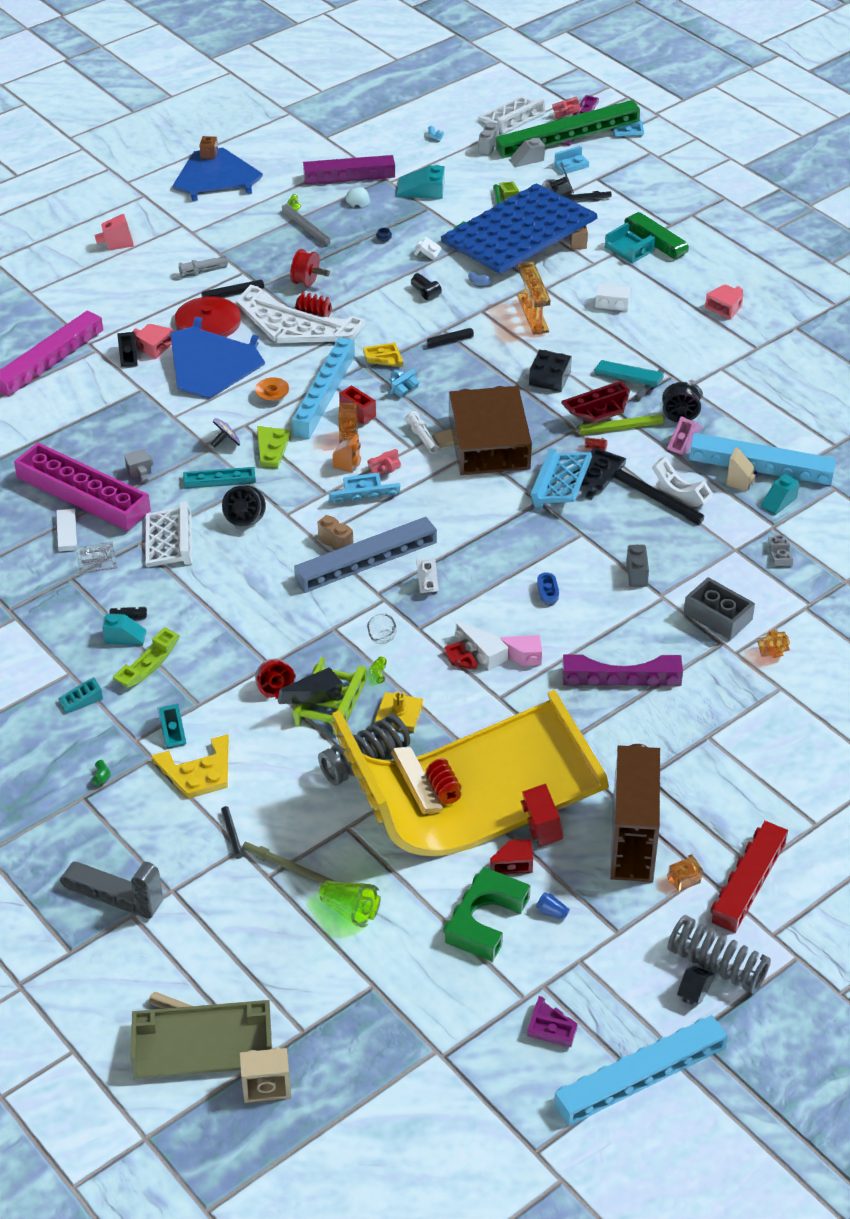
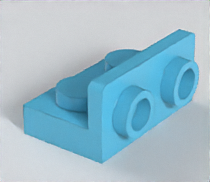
(571, 159)

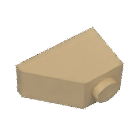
(740, 471)

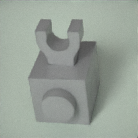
(138, 464)

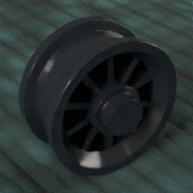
(680, 401)
(243, 505)

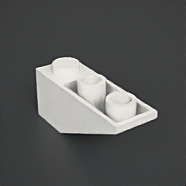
(483, 645)

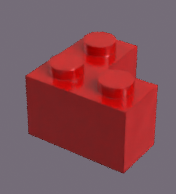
(544, 817)

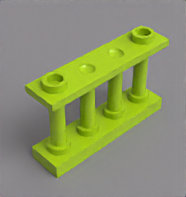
(346, 706)

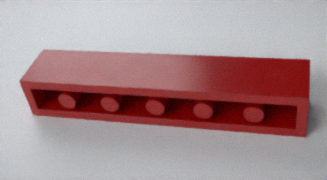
(749, 876)

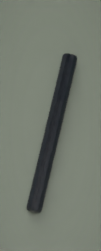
(659, 496)

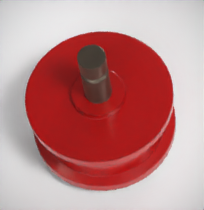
(306, 268)

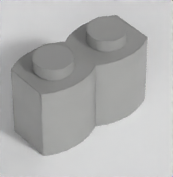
(487, 139)

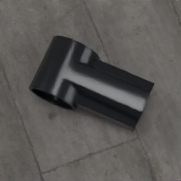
(427, 288)

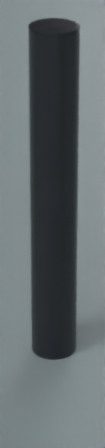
(232, 832)

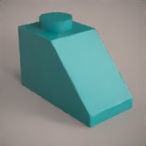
(781, 494)
(122, 630)
(171, 725)

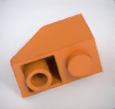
(347, 454)

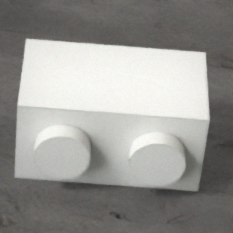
(613, 297)

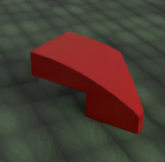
(458, 656)

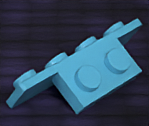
(363, 486)

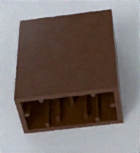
(489, 430)
(635, 813)

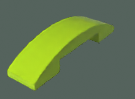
(150, 660)

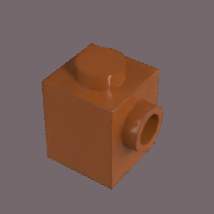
(208, 147)

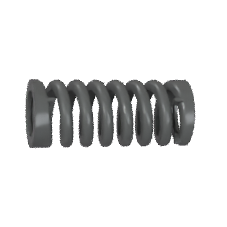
(374, 746)
(711, 963)

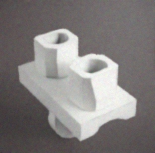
(427, 575)

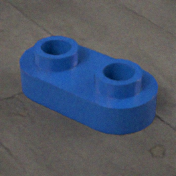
(548, 588)

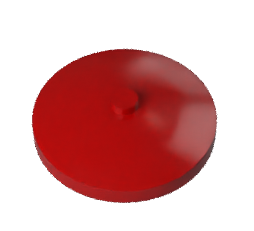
(218, 315)

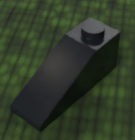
(313, 689)

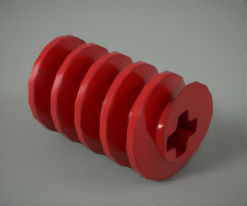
(313, 305)
(443, 781)

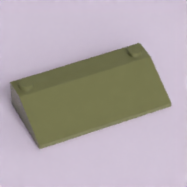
(197, 1038)

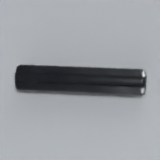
(450, 337)

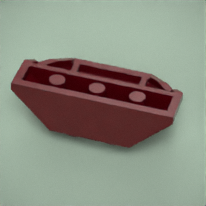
(599, 403)

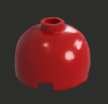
(273, 676)

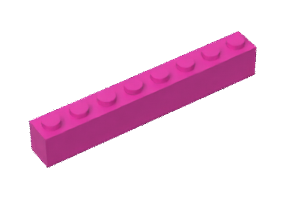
(49, 352)

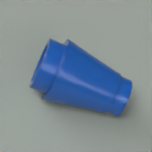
(552, 906)

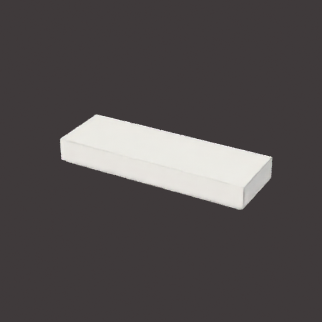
(66, 530)

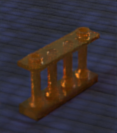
(533, 298)

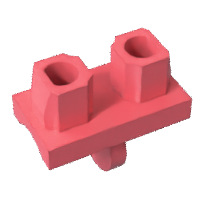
(566, 107)
(384, 463)

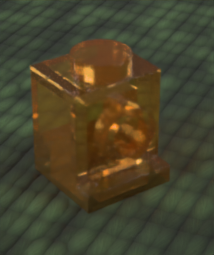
(685, 873)

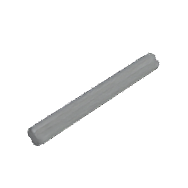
(305, 224)

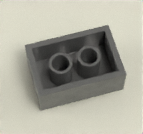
(719, 608)

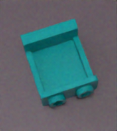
(627, 244)

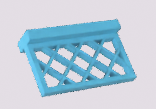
(548, 476)

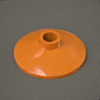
(272, 388)

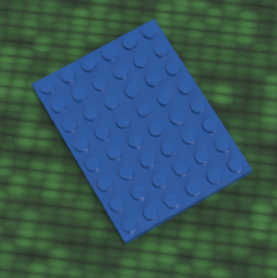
(518, 228)

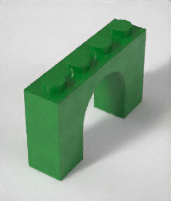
(486, 889)

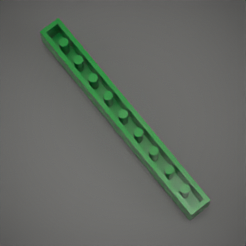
(571, 127)

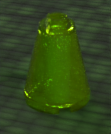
(352, 900)

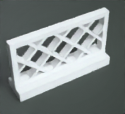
(514, 113)
(182, 534)

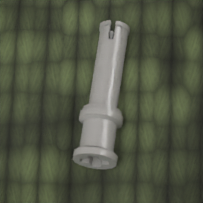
(196, 266)

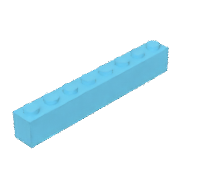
(323, 388)
(764, 458)
(639, 1070)

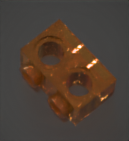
(347, 421)

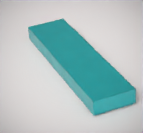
(629, 373)
(219, 477)

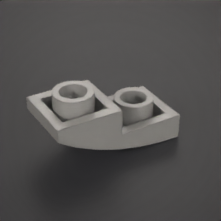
(780, 550)

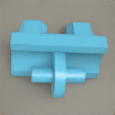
(400, 380)

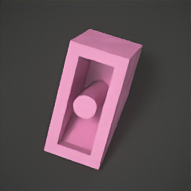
(683, 436)
(524, 649)

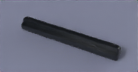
(232, 290)

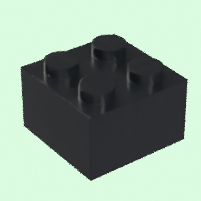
(550, 370)

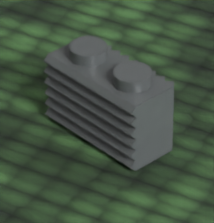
(637, 565)

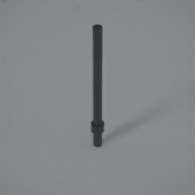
(595, 195)

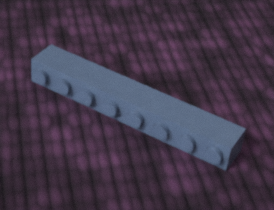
(365, 554)

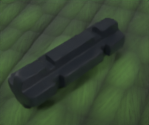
(131, 612)

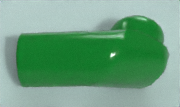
(102, 773)

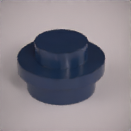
(383, 234)

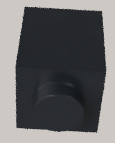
(127, 349)
(695, 984)

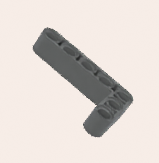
(138, 896)

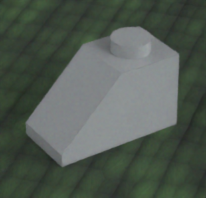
(529, 152)

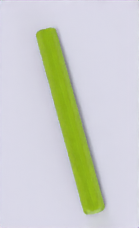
(621, 424)

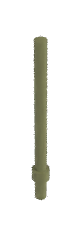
(263, 854)

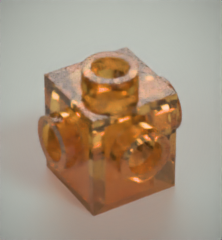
(773, 643)

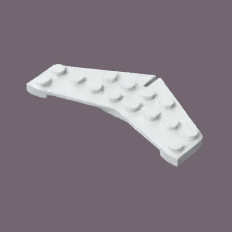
(292, 325)

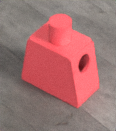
(115, 233)
(725, 300)
(153, 339)

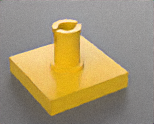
(403, 706)

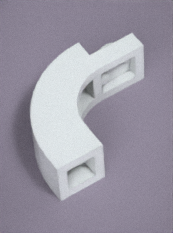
(686, 492)

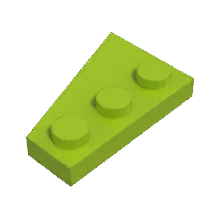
(272, 445)

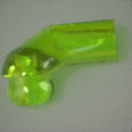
(293, 202)
(377, 668)

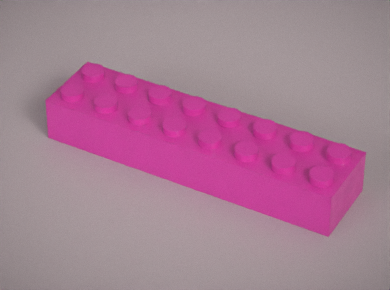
(82, 486)

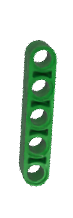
(664, 239)

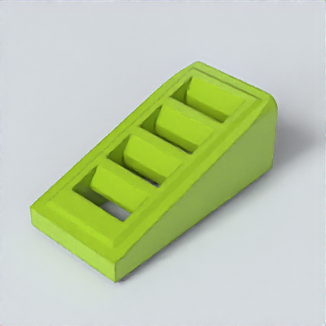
(508, 189)

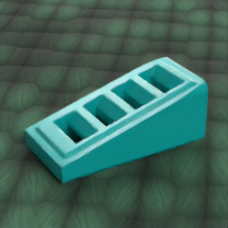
(89, 687)

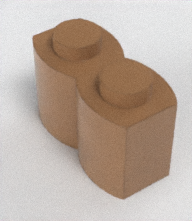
(334, 533)

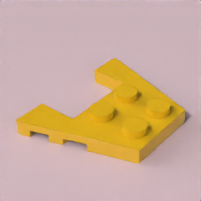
(198, 775)

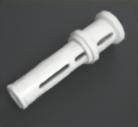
(419, 427)

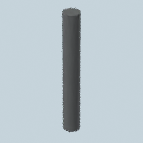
(645, 389)

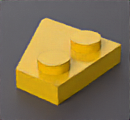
(383, 354)

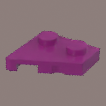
(551, 1025)

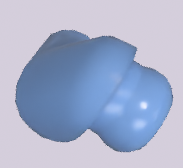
(479, 280)

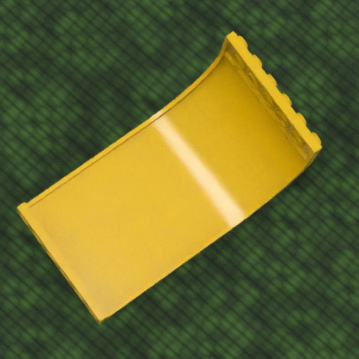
(492, 770)

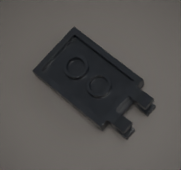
(600, 471)

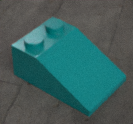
(423, 183)

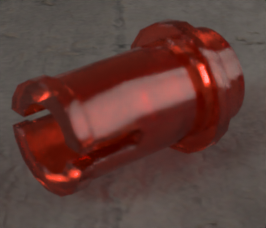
(598, 443)

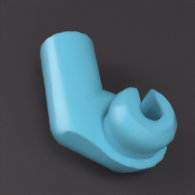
(435, 135)

